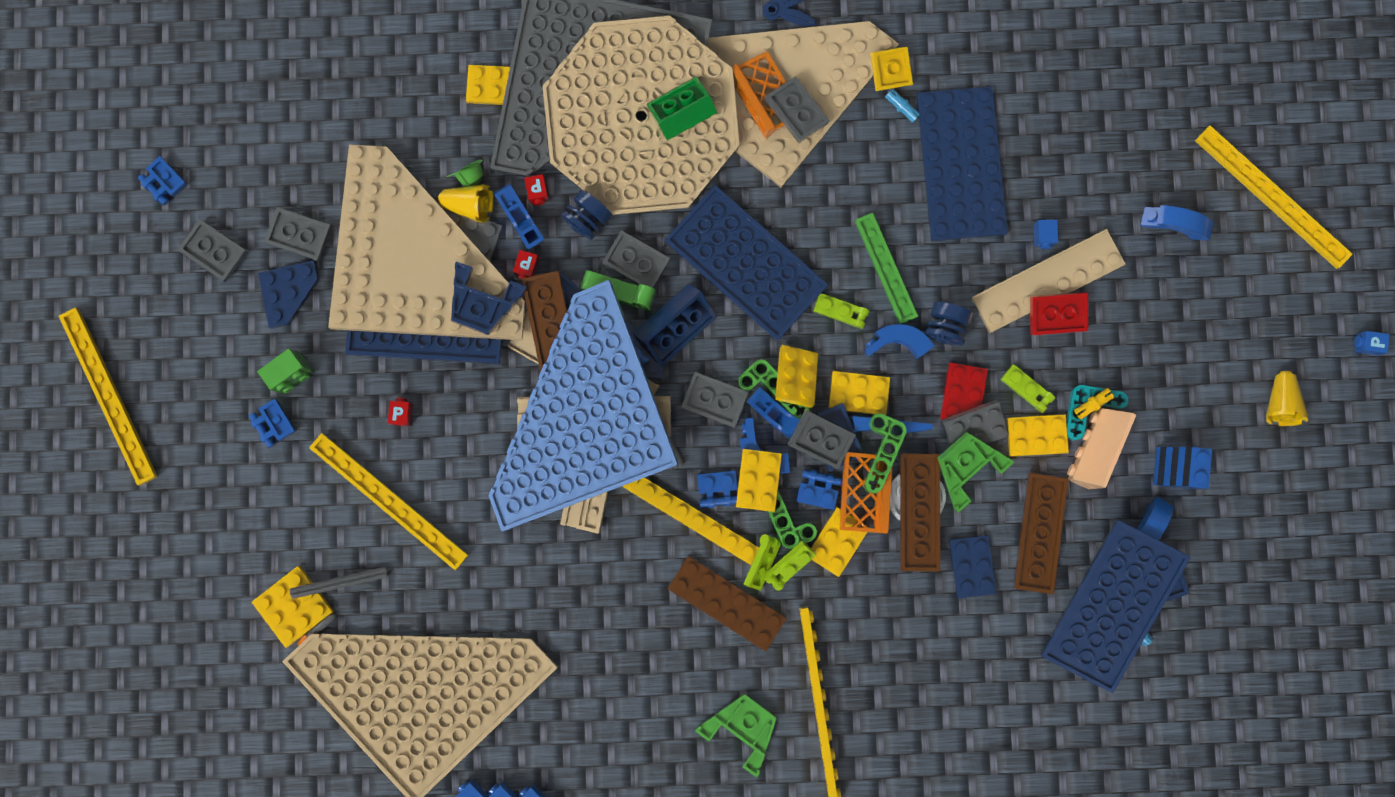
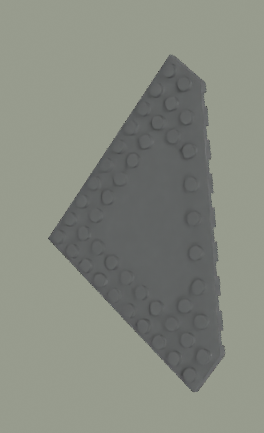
(543, 40)

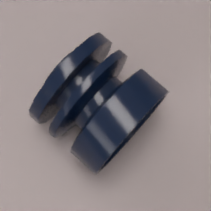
(586, 214)
(950, 319)

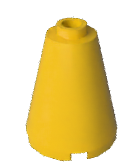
(468, 201)
(1286, 401)

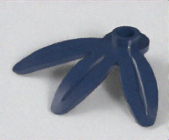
(791, 15)

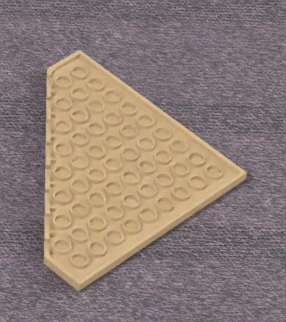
(827, 61)
(402, 255)
(418, 698)

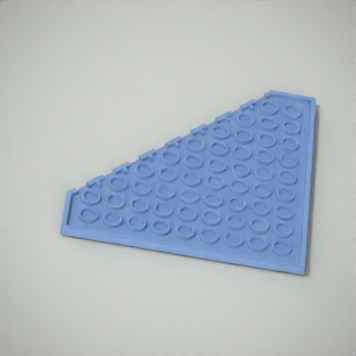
(586, 420)

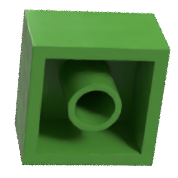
(285, 371)

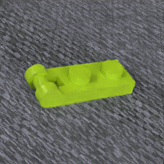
(840, 310)
(1027, 388)
(762, 561)
(789, 565)

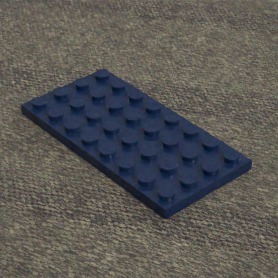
(961, 164)
(746, 263)
(423, 347)
(1115, 606)

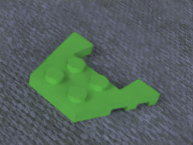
(963, 461)
(746, 721)

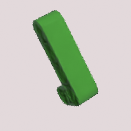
(629, 294)
(764, 380)
(881, 455)
(789, 528)

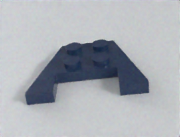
(478, 309)

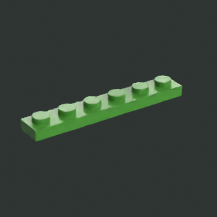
(886, 268)

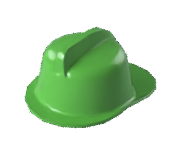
(470, 174)

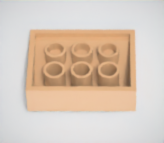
(1100, 448)

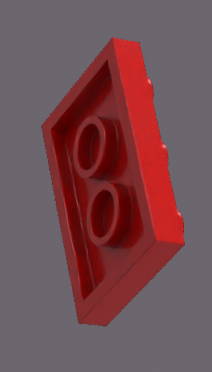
(1058, 313)
(962, 389)

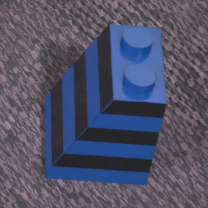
(1182, 467)

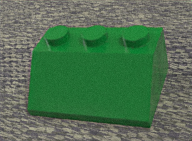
(682, 108)

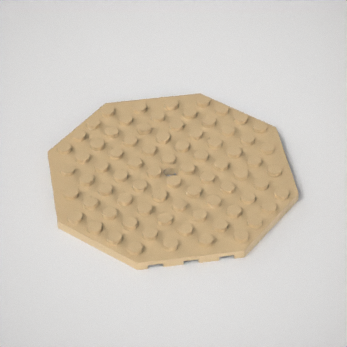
(595, 105)

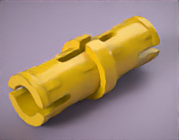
(1094, 403)

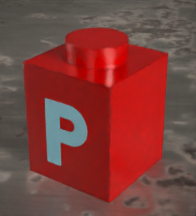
(537, 189)
(526, 264)
(400, 412)

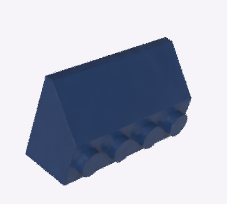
(675, 324)

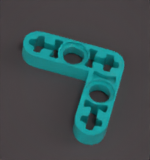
(1088, 391)

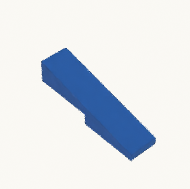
(862, 424)

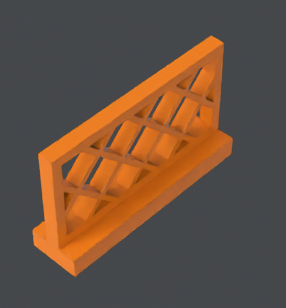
(750, 97)
(882, 498)

